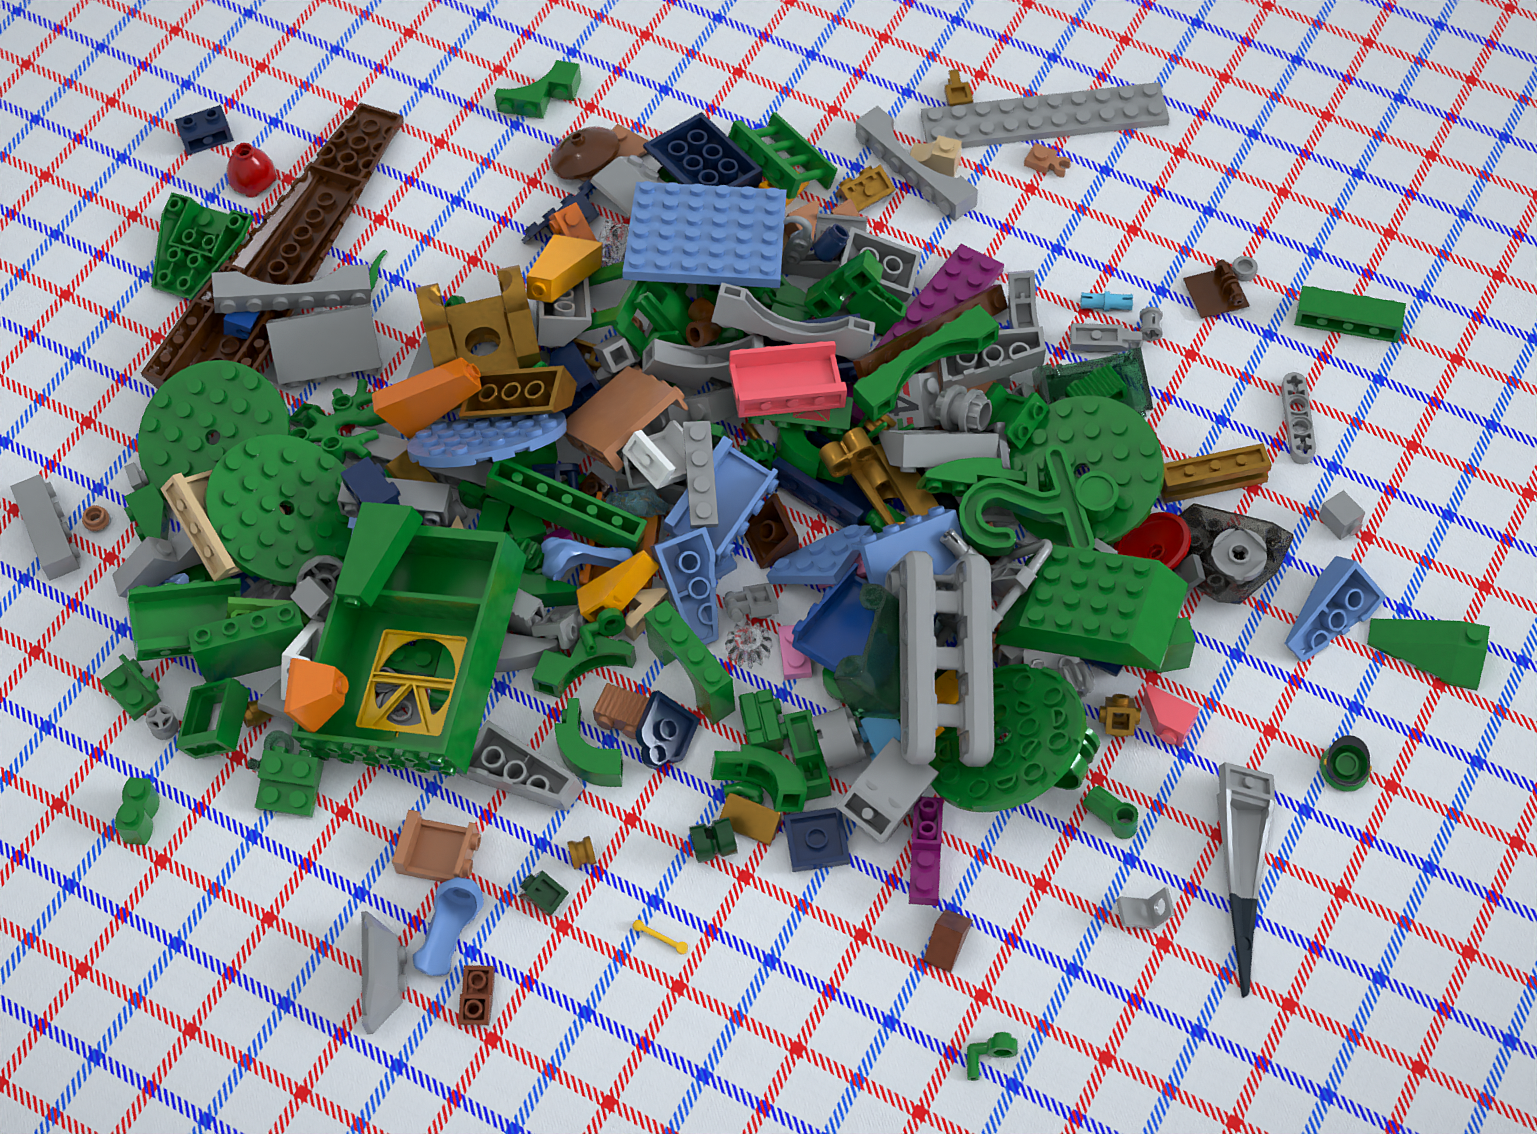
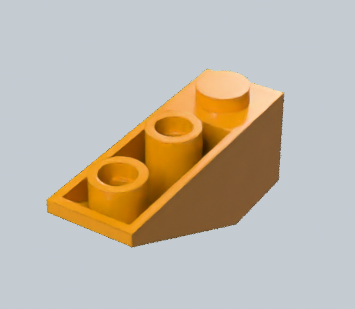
(616, 586)

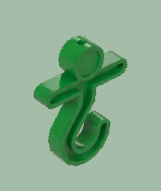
(1066, 505)

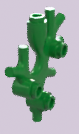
(345, 413)

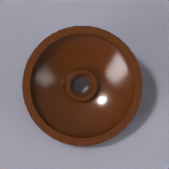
(584, 152)

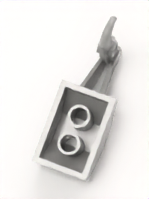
(898, 261)

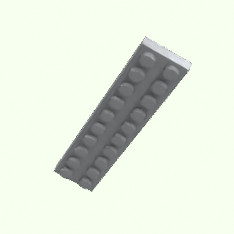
(1048, 115)

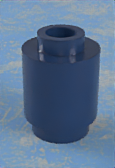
(830, 243)

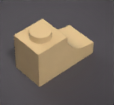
(940, 155)

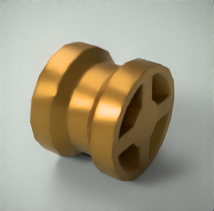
(885, 418)
(581, 852)

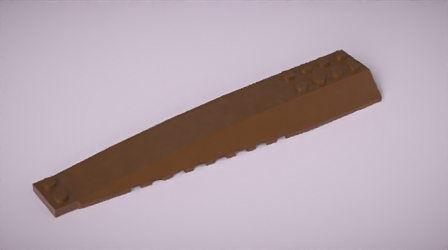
(284, 247)

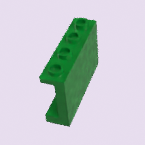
(166, 612)
(245, 642)

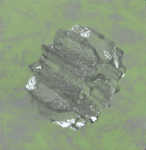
(758, 646)

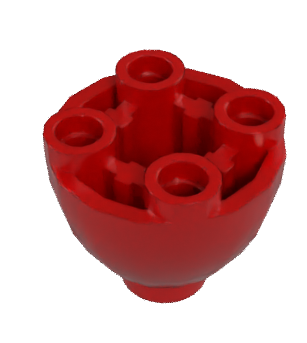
(250, 170)

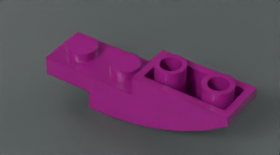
(926, 851)

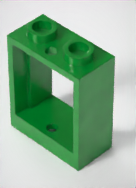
(193, 734)

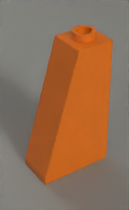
(426, 396)

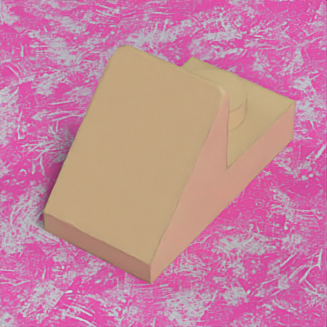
(642, 603)

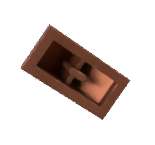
(947, 940)

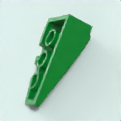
(1441, 647)

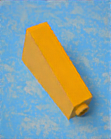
(562, 267)

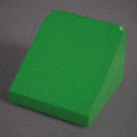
(299, 417)

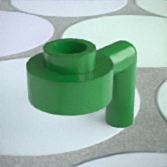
(608, 623)
(999, 1046)

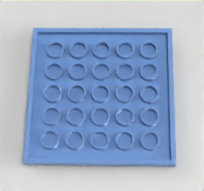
(705, 234)

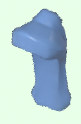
(566, 553)
(455, 907)

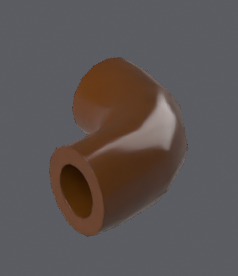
(702, 330)

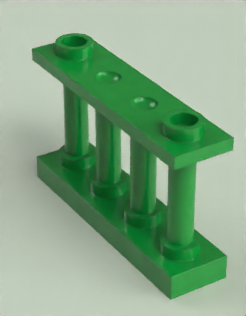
(780, 170)

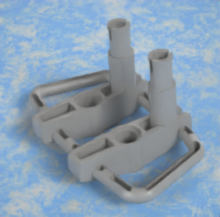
(1006, 579)

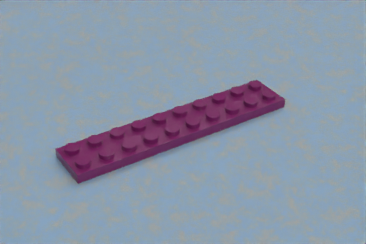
(958, 279)

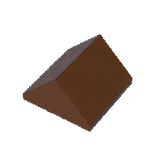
(771, 533)

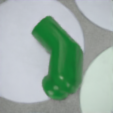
(746, 789)

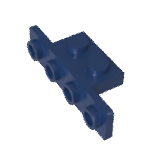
(584, 204)

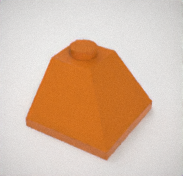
(313, 693)

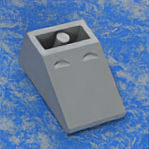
(886, 792)

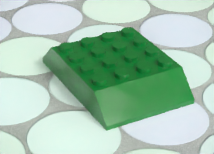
(1097, 608)

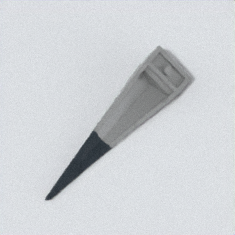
(1245, 820)

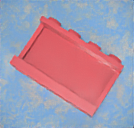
(786, 379)

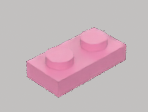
(794, 663)

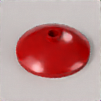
(1160, 538)

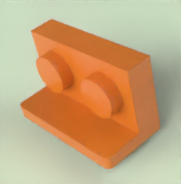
(571, 223)

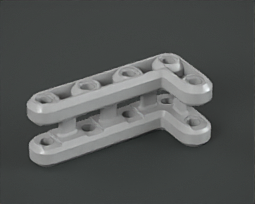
(968, 596)

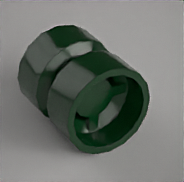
(713, 840)

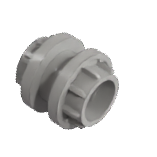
(963, 409)

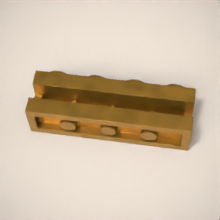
(1215, 473)

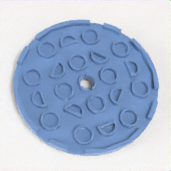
(478, 439)

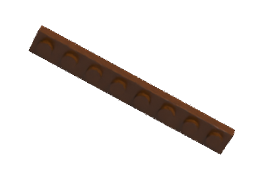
(990, 299)

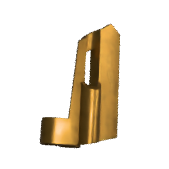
(875, 475)

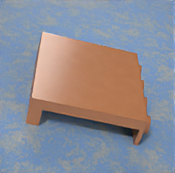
(617, 412)

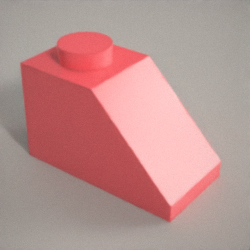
(1169, 715)

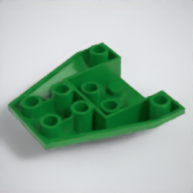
(194, 244)

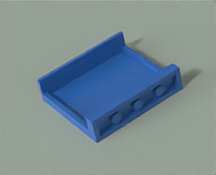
(836, 624)

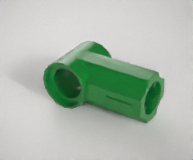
(1111, 810)

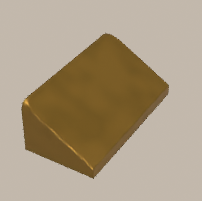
(403, 468)
(751, 819)

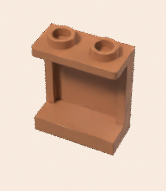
(435, 849)

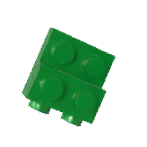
(288, 781)

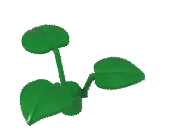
(787, 304)

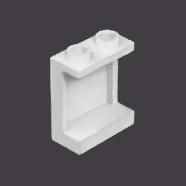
(659, 455)
(302, 647)

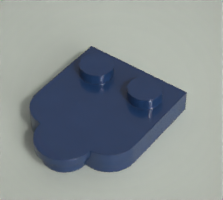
(664, 731)

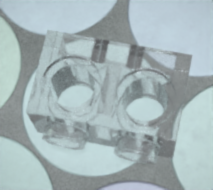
(614, 240)

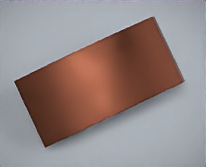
(476, 995)

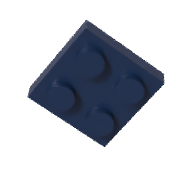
(816, 839)

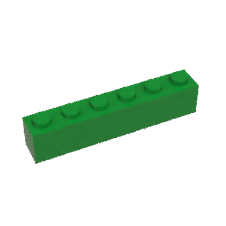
(564, 506)

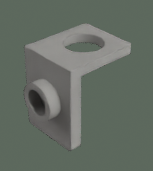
(1144, 912)

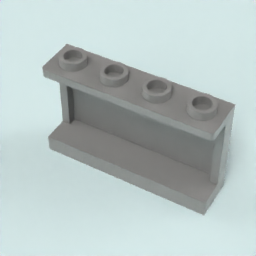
(324, 345)

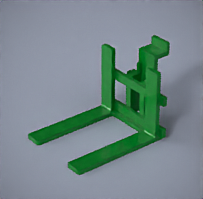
(663, 306)

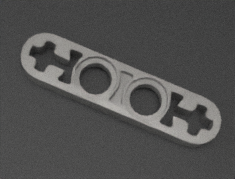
(1298, 417)

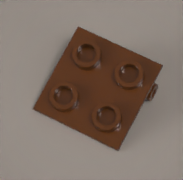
(1216, 291)

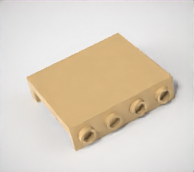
(187, 502)

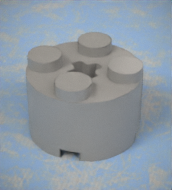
(839, 738)

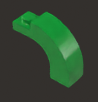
(798, 451)
(588, 763)
(766, 769)

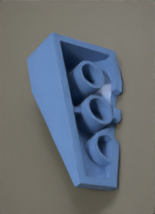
(689, 576)
(1336, 603)

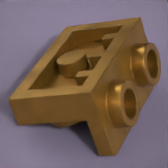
(867, 188)

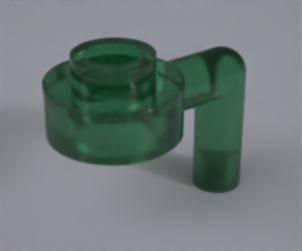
(272, 739)

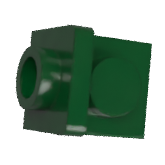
(543, 892)

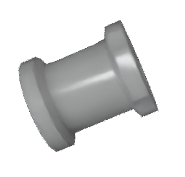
(1151, 323)

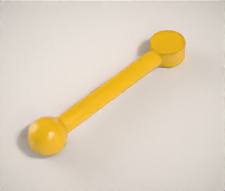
(681, 947)

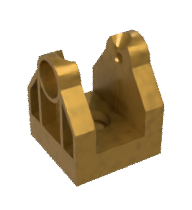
(496, 319)

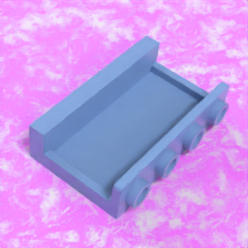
(739, 494)
(917, 534)

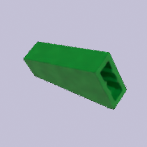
(374, 550)

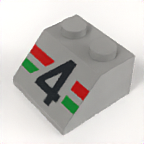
(917, 402)

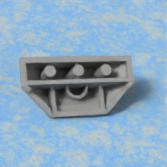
(380, 972)

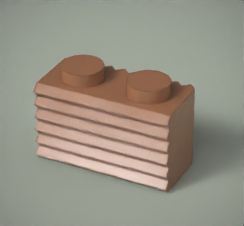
(619, 709)

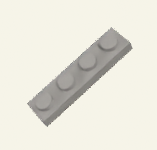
(700, 474)

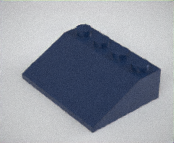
(703, 155)

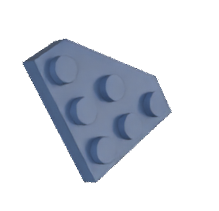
(820, 561)

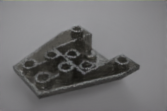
(1208, 523)

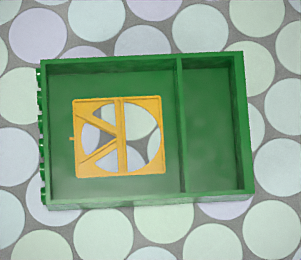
(443, 589)

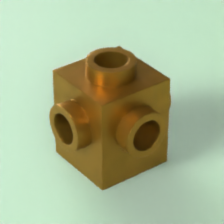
(1120, 724)

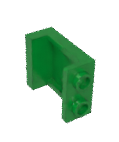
(1018, 413)

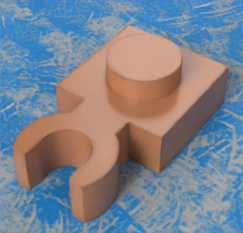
(1045, 159)

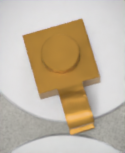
(956, 91)

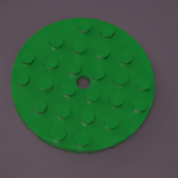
(204, 401)
(1104, 439)
(246, 498)
(1042, 742)

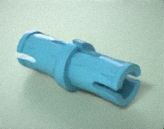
(1106, 301)

